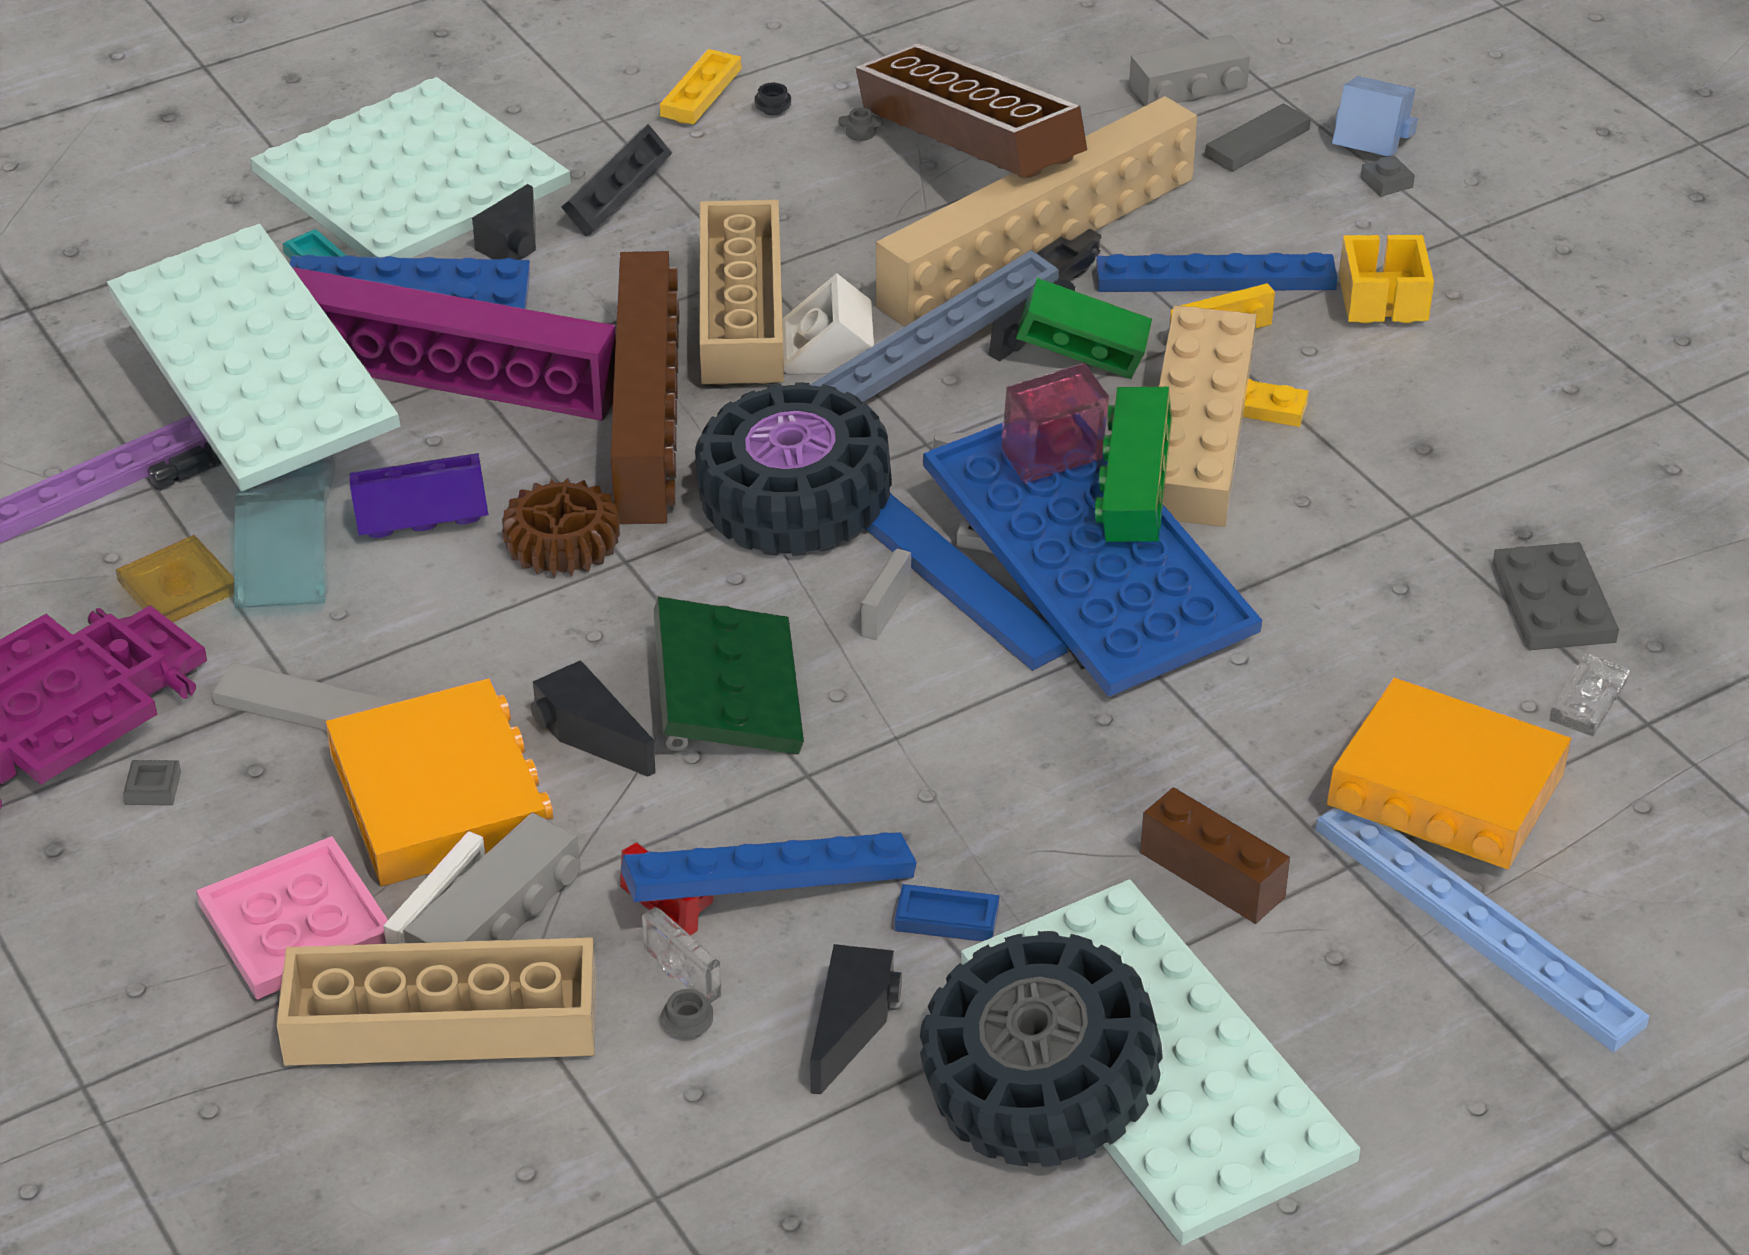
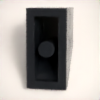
(507, 226)

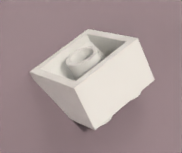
(827, 329)

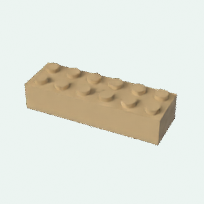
(740, 292)
(1208, 384)
(438, 1001)

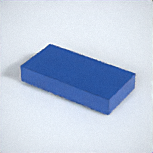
(946, 913)

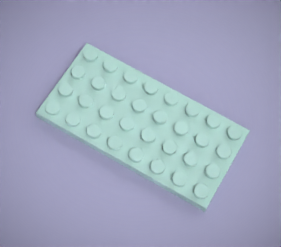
(252, 356)
(1228, 1111)

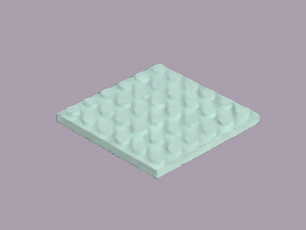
(407, 170)

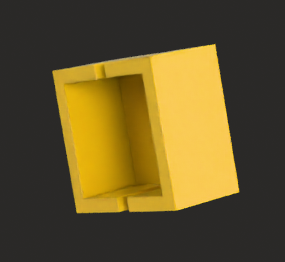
(1398, 291)

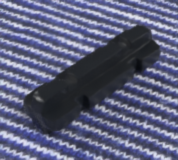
(183, 466)

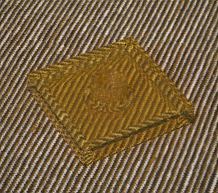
(177, 579)

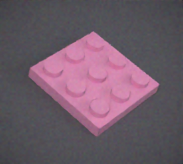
(291, 902)

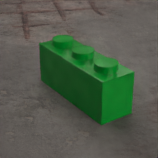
(1084, 328)

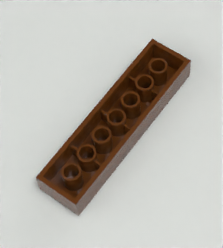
(973, 109)
(645, 388)

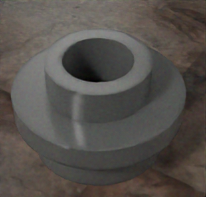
(687, 1013)

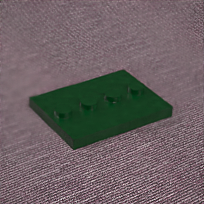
(727, 676)

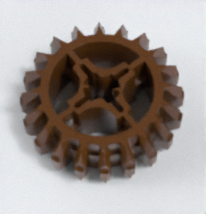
(561, 527)

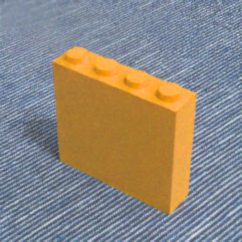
(1449, 772)
(432, 773)

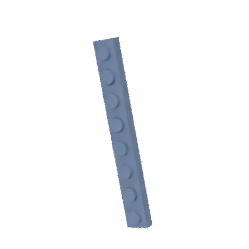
(940, 328)

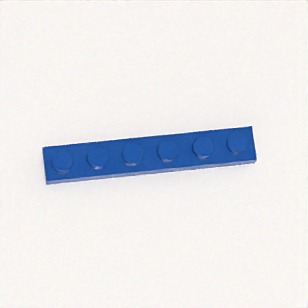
(1215, 272)
(767, 866)

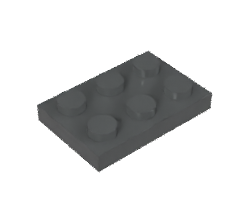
(1555, 596)

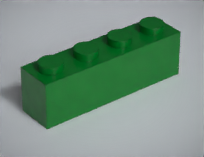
(1136, 464)

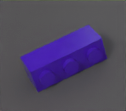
(418, 495)

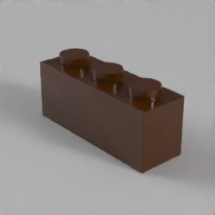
(1214, 855)

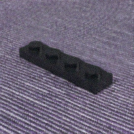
(616, 180)

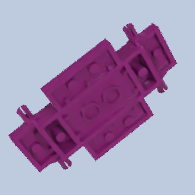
(85, 689)

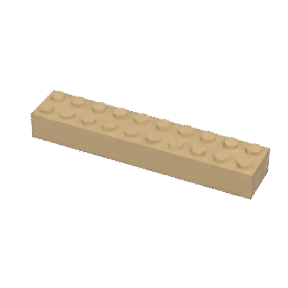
(981, 233)

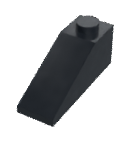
(591, 719)
(852, 1008)

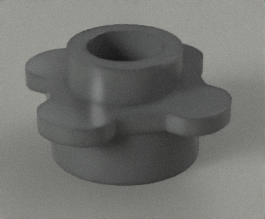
(860, 124)

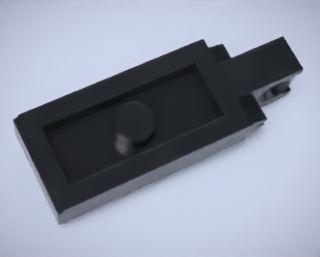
(1072, 255)

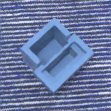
(1374, 116)

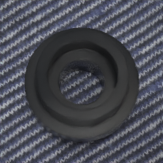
(772, 98)

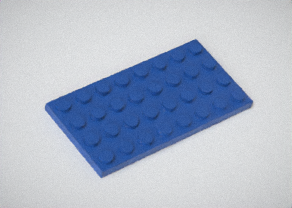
(1115, 604)

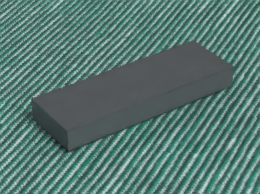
(1257, 137)

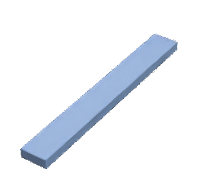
(1487, 928)

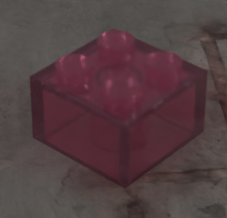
(1054, 422)

